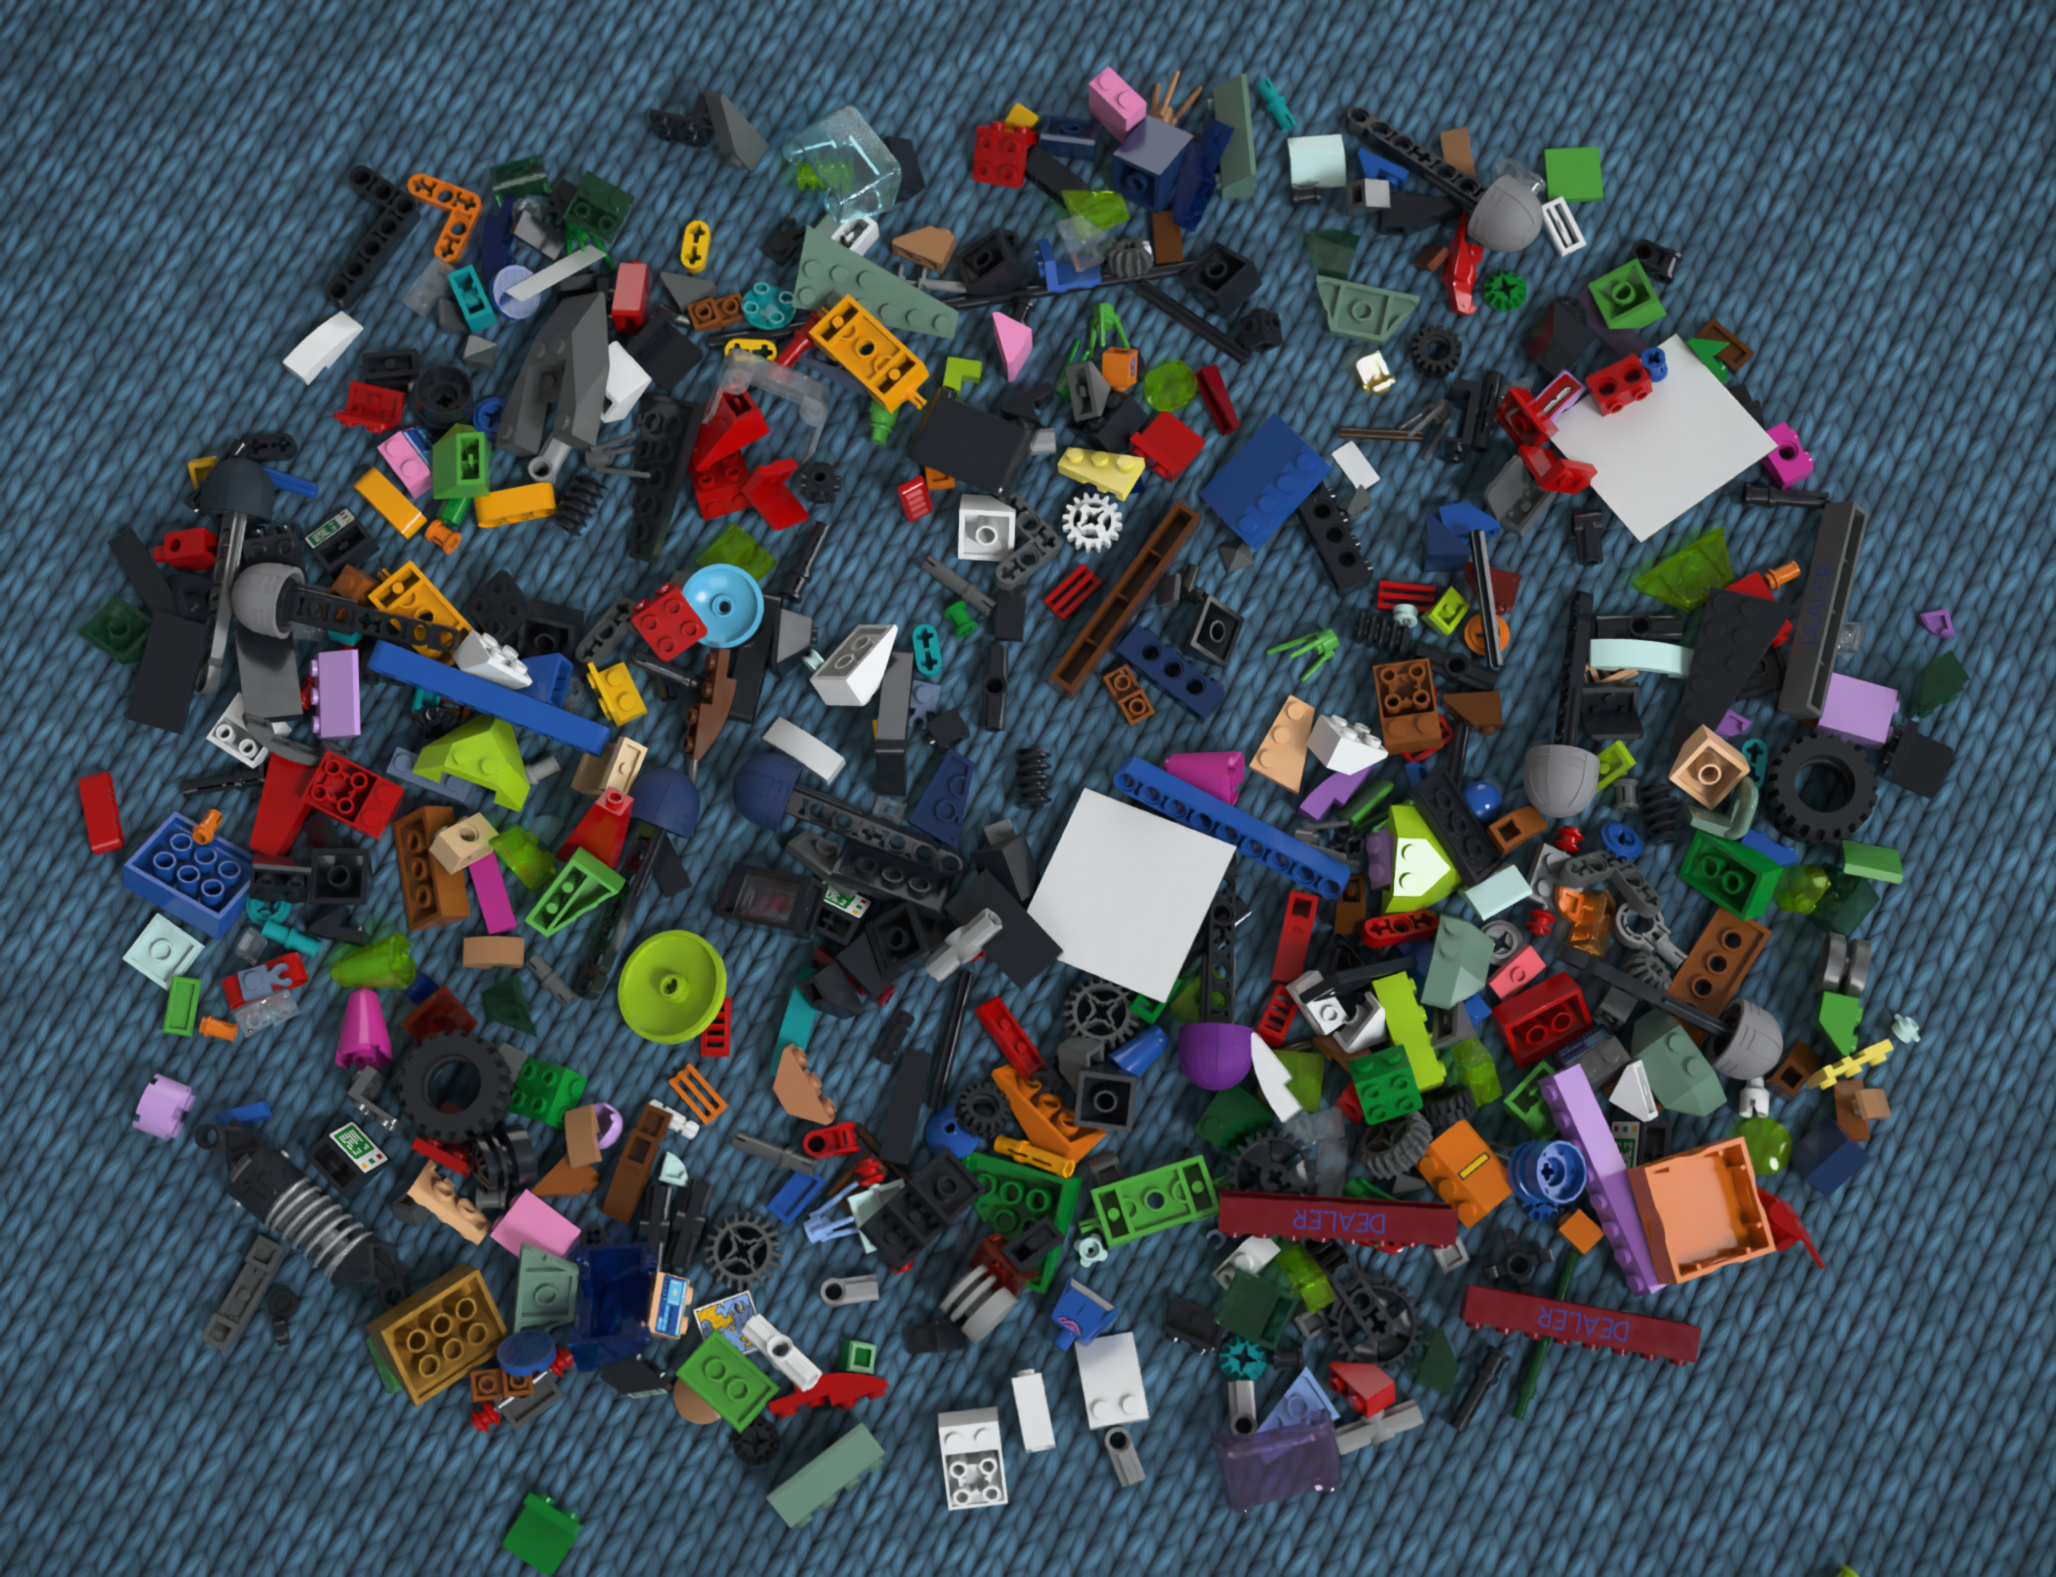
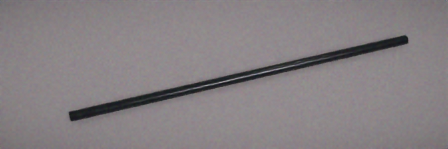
(975, 301)

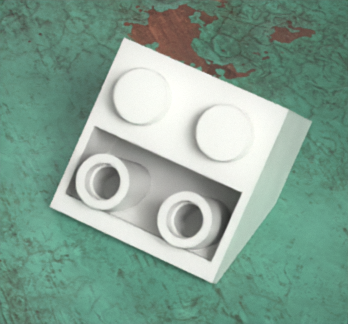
(854, 234)
(624, 384)
(488, 660)
(236, 740)
(1344, 745)

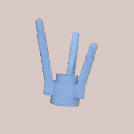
(821, 1228)

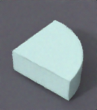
(673, 1171)

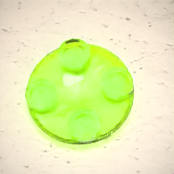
(1170, 386)
(1801, 889)
(1766, 1144)

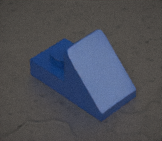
(1374, 167)

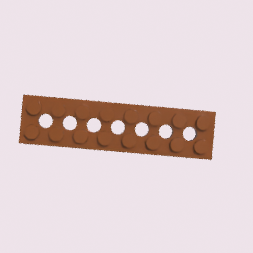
(1722, 984)

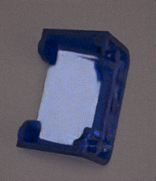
(612, 1304)

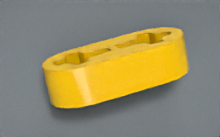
(690, 246)
(747, 343)

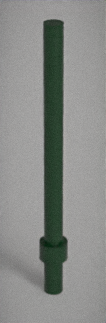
(1527, 1388)

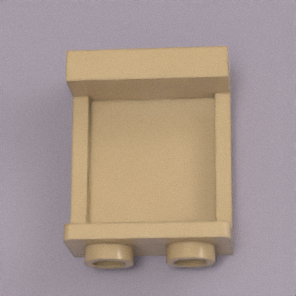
(615, 769)

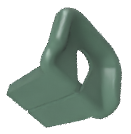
(1735, 820)

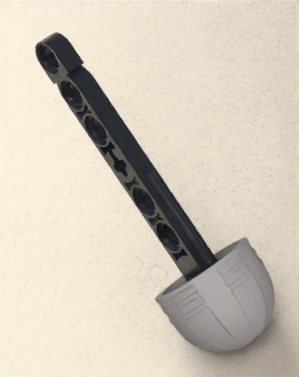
(1503, 216)
(275, 596)
(1560, 776)
(1741, 1041)

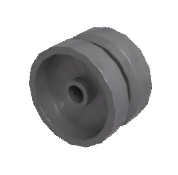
(1842, 966)

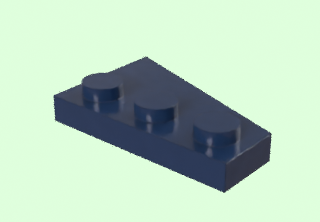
(944, 801)

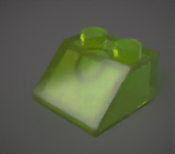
(524, 858)

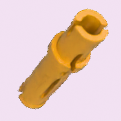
(1023, 1152)

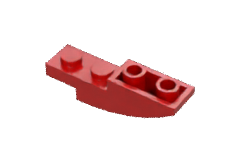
(841, 1389)

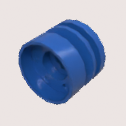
(1547, 1171)

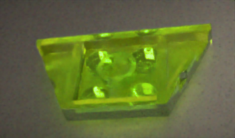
(1689, 574)

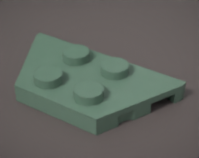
(1363, 310)
(543, 1290)

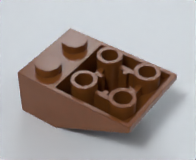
(1407, 706)

